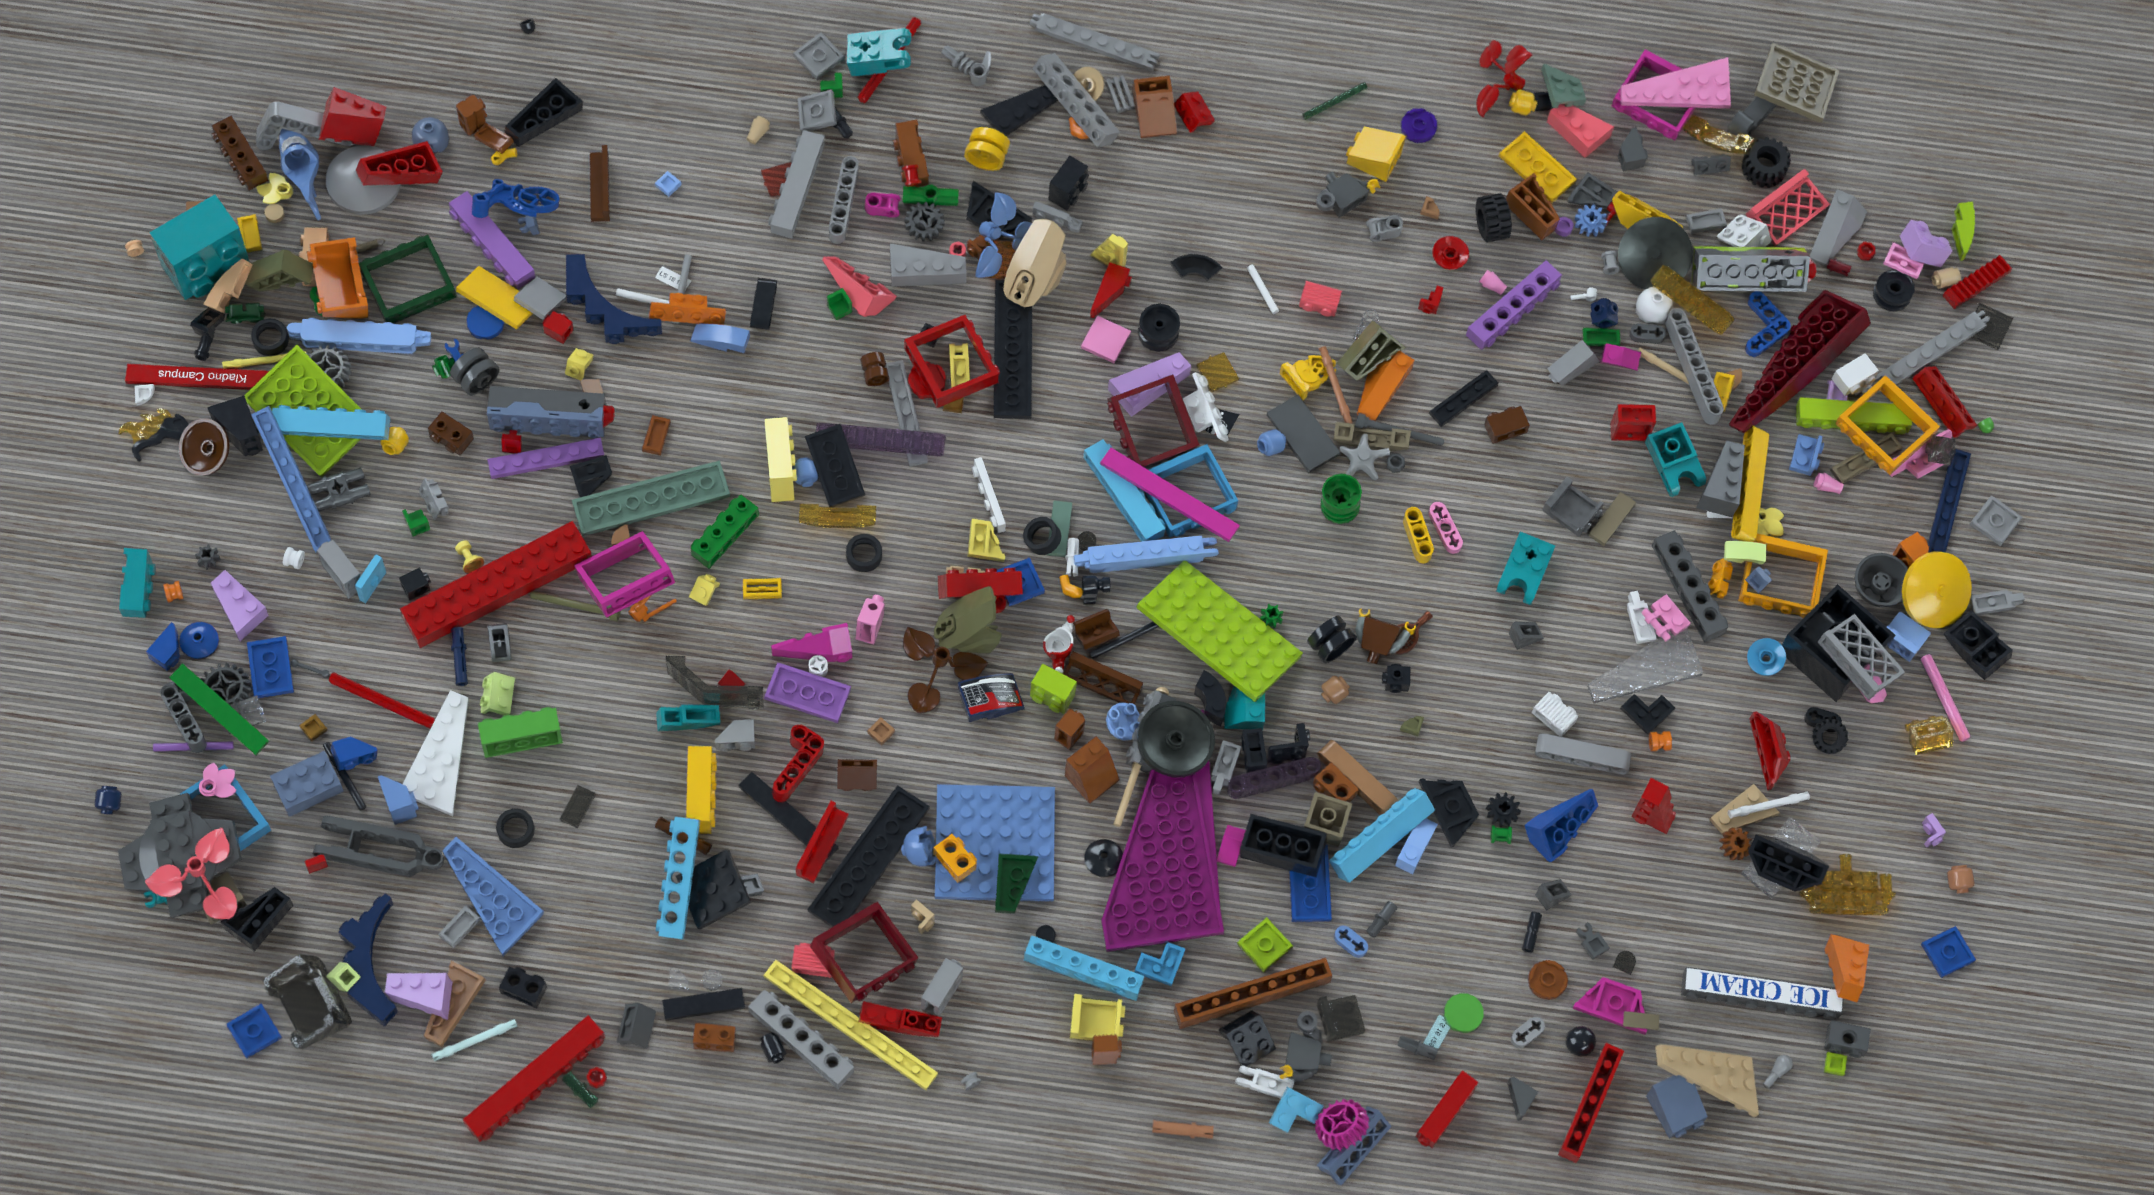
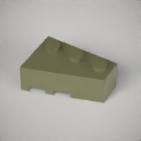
(279, 270)
(1369, 350)

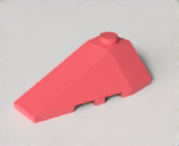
(865, 296)

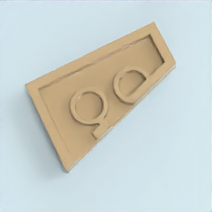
(1748, 797)

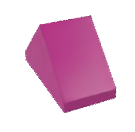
(1230, 845)

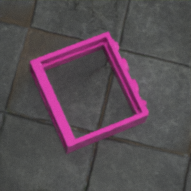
(1661, 67)
(633, 592)

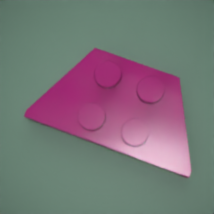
(1610, 1000)

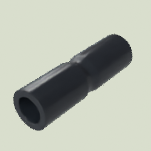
(1532, 930)

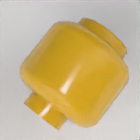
(1522, 102)
(397, 441)

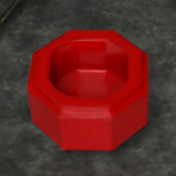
(1866, 251)
(596, 1077)

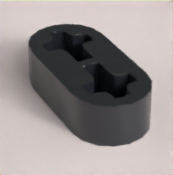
(1820, 715)

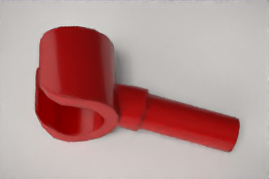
(1611, 209)

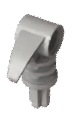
(969, 67)

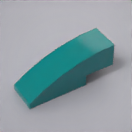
(687, 717)

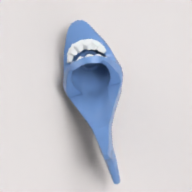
(300, 164)

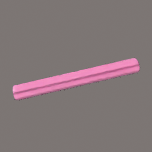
(1945, 697)

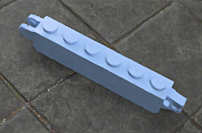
(359, 335)
(1146, 554)

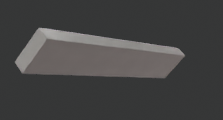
(904, 405)

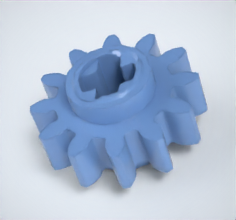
(1597, 220)

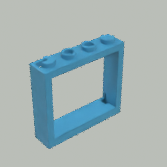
(1185, 461)
(262, 825)

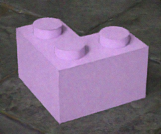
(1923, 246)

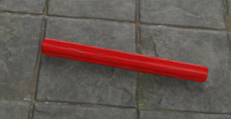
(875, 79)
(381, 700)

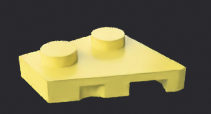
(984, 542)

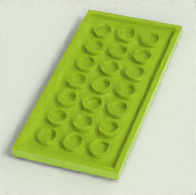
(1219, 630)

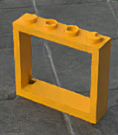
(1907, 406)
(1789, 549)

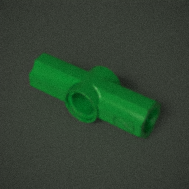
(942, 196)

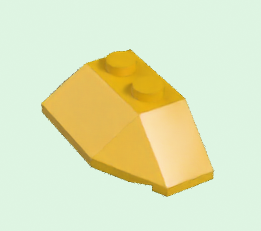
(1633, 210)

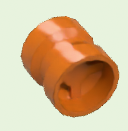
(1659, 741)

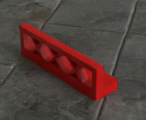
(1944, 401)
(821, 843)

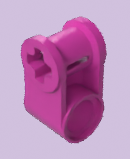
(883, 204)

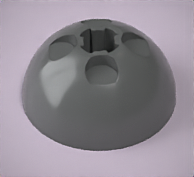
(1880, 579)

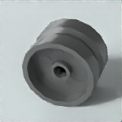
(474, 371)

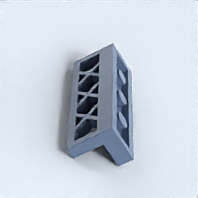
(1336, 1158)

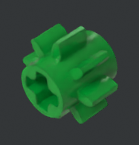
(443, 366)
(1271, 610)

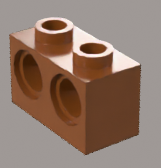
(1070, 728)
(1339, 783)
(714, 1037)

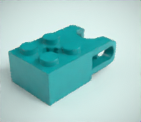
(877, 51)
(1676, 463)
(1523, 571)

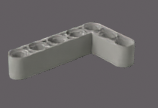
(291, 118)

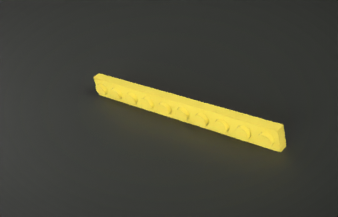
(849, 1025)

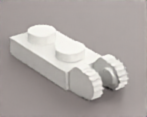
(1264, 1082)

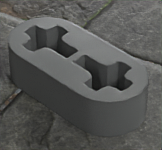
(1647, 333)

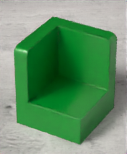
(835, 85)
(839, 304)
(416, 522)

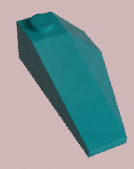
(1244, 712)

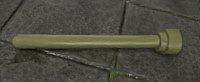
(572, 603)

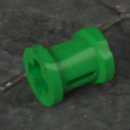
(1501, 834)

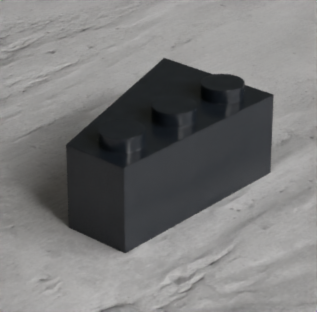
(259, 918)

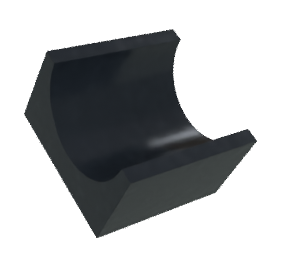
(1810, 657)

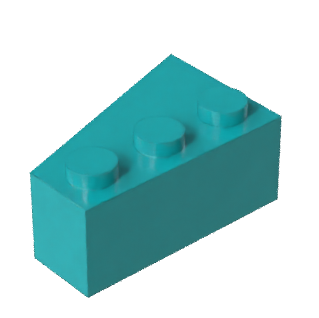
(136, 583)

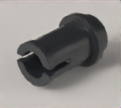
(202, 352)

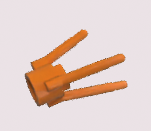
(639, 610)

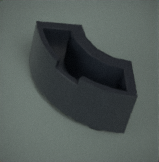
(1196, 265)
(1212, 696)

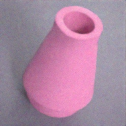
(1492, 282)
(1826, 483)

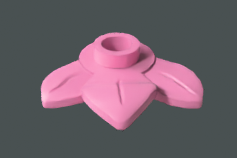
(219, 780)

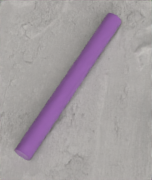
(184, 747)

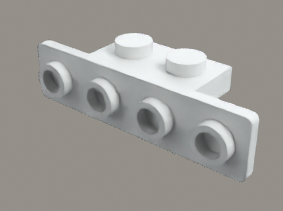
(1202, 409)

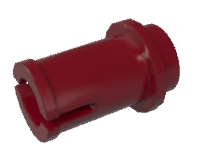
(1839, 267)

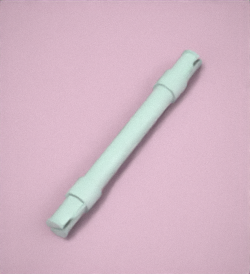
(450, 1050)

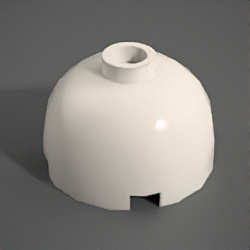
(1653, 306)

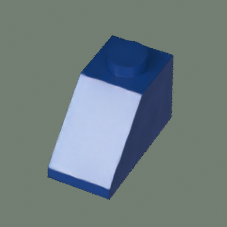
(165, 648)

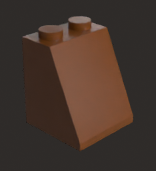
(1091, 770)

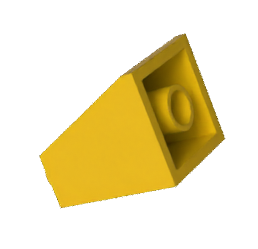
(1376, 152)

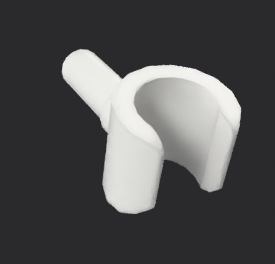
(1590, 296)

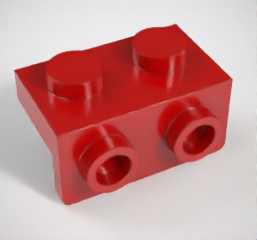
(1193, 111)

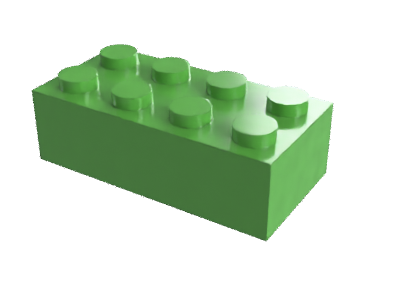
(520, 732)

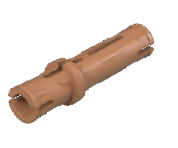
(1183, 1129)

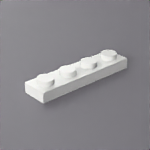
(991, 501)

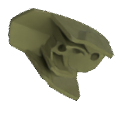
(969, 623)

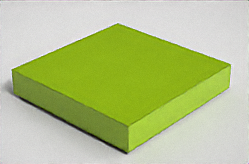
(1265, 944)

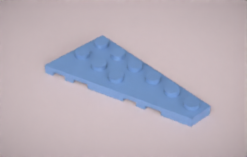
(498, 902)

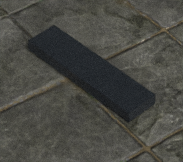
(1463, 398)
(703, 1004)

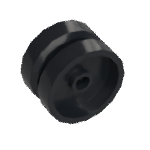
(1159, 327)
(1332, 639)

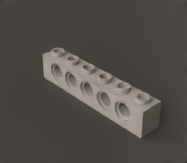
(1076, 100)
(837, 1075)

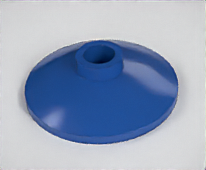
(199, 648)

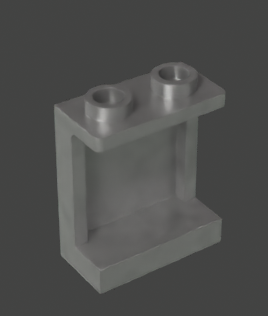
(1572, 508)

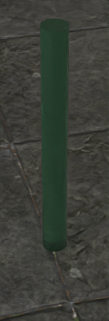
(1339, 98)

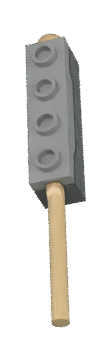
(1134, 757)

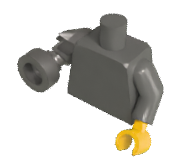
(1344, 193)
(1305, 1051)

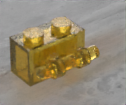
(1930, 734)

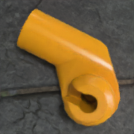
(1069, 589)

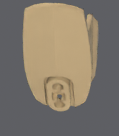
(1040, 260)

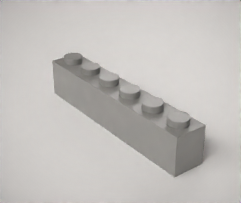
(797, 184)

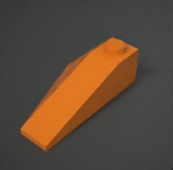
(1383, 384)

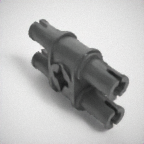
(342, 481)

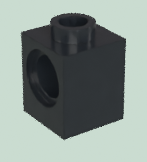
(415, 583)

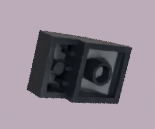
(1978, 644)

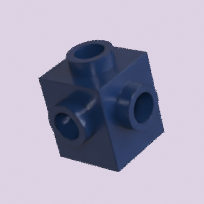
(1604, 313)

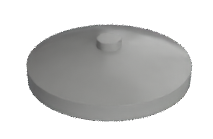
(347, 189)

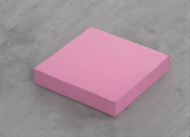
(1105, 339)

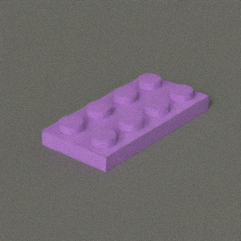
(807, 692)

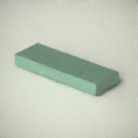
(1061, 517)

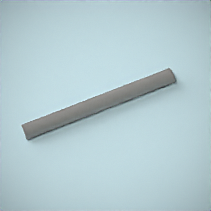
(684, 275)

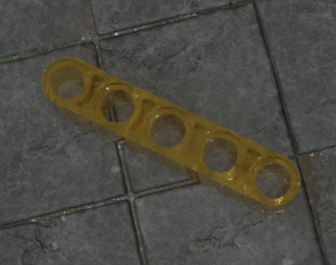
(1692, 299)

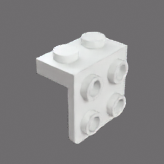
(1745, 233)

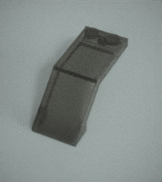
(714, 695)

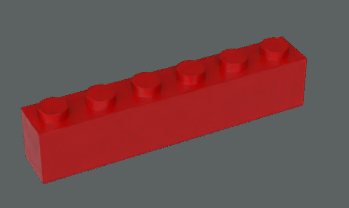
(1591, 1102)

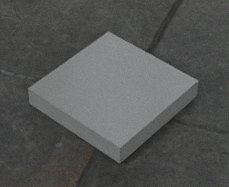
(819, 56)
(817, 111)
(540, 298)
(1996, 520)

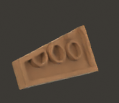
(464, 989)

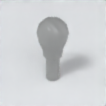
(1781, 1066)

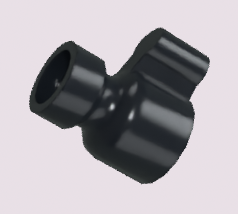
(1091, 586)

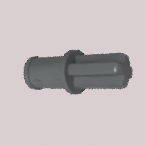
(1381, 919)
(1417, 1047)

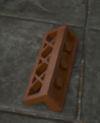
(599, 185)
(1105, 673)

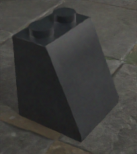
(238, 423)

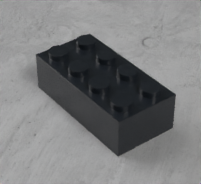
(1283, 845)

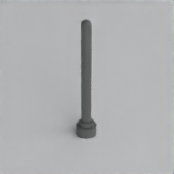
(1363, 421)

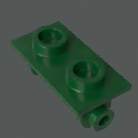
(253, 313)

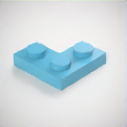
(1290, 1106)

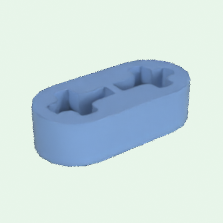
(1354, 938)

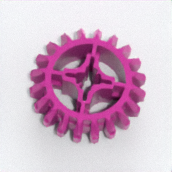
(1344, 1130)

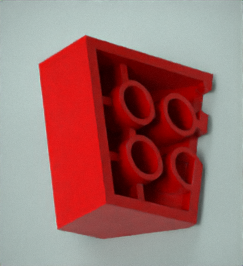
(351, 118)

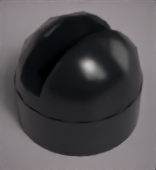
(528, 26)

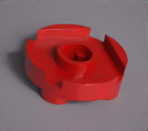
(916, 384)

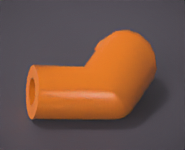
(1076, 130)

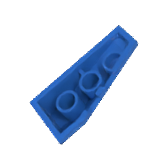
(1555, 827)

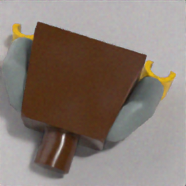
(1380, 636)

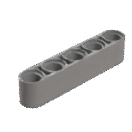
(843, 207)
(1583, 754)

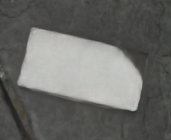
(577, 806)

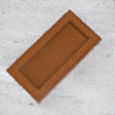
(493, 138)
(656, 435)

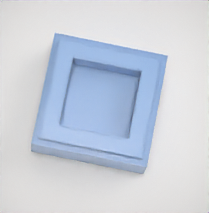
(668, 183)

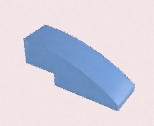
(721, 337)

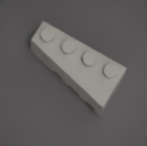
(925, 267)

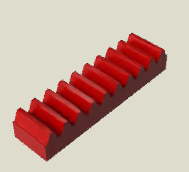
(1977, 282)

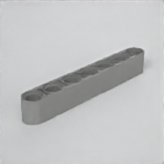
(1694, 366)

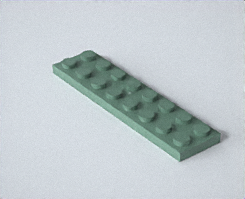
(650, 498)

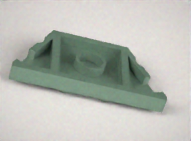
(1563, 87)

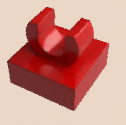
(511, 442)

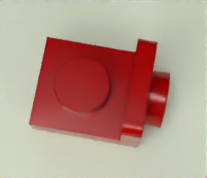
(1431, 305)

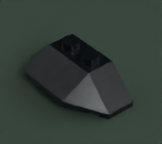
(1786, 863)

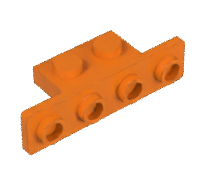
(687, 309)

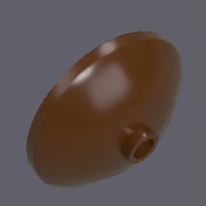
(196, 447)

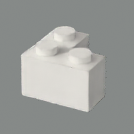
(1856, 376)

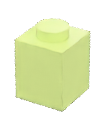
(343, 976)

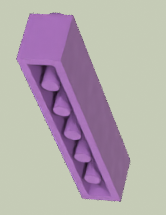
(493, 242)

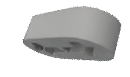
(1524, 1029)

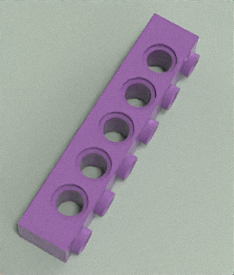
(1545, 274)

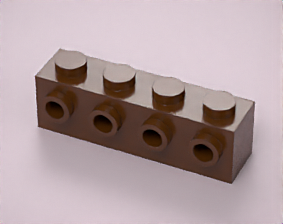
(239, 153)

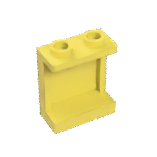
(1096, 1018)

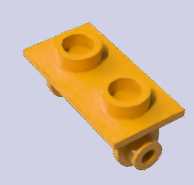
(1721, 570)

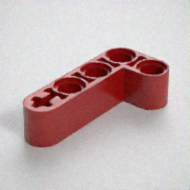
(795, 766)

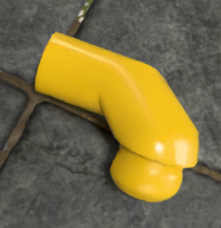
(498, 159)

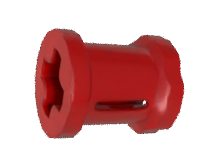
(911, 175)

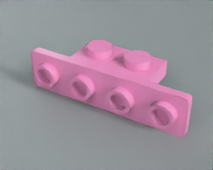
(1918, 462)

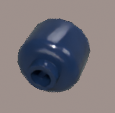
(108, 799)

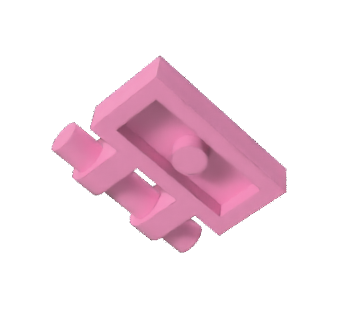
(1669, 615)

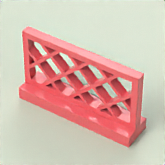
(1782, 193)

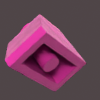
(1620, 357)

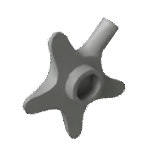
(1363, 457)

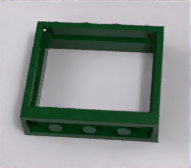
(417, 304)

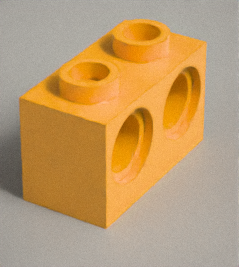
(950, 860)

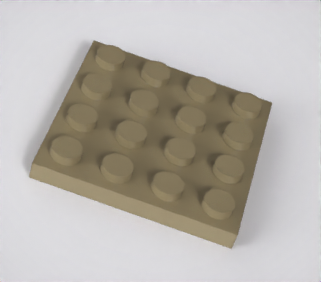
(1796, 82)

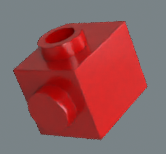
(558, 327)

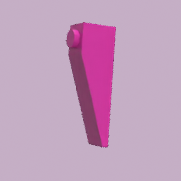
(832, 644)

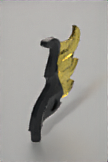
(154, 430)

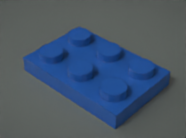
(270, 667)

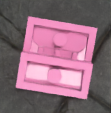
(1899, 260)

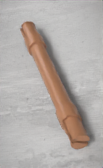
(1327, 362)

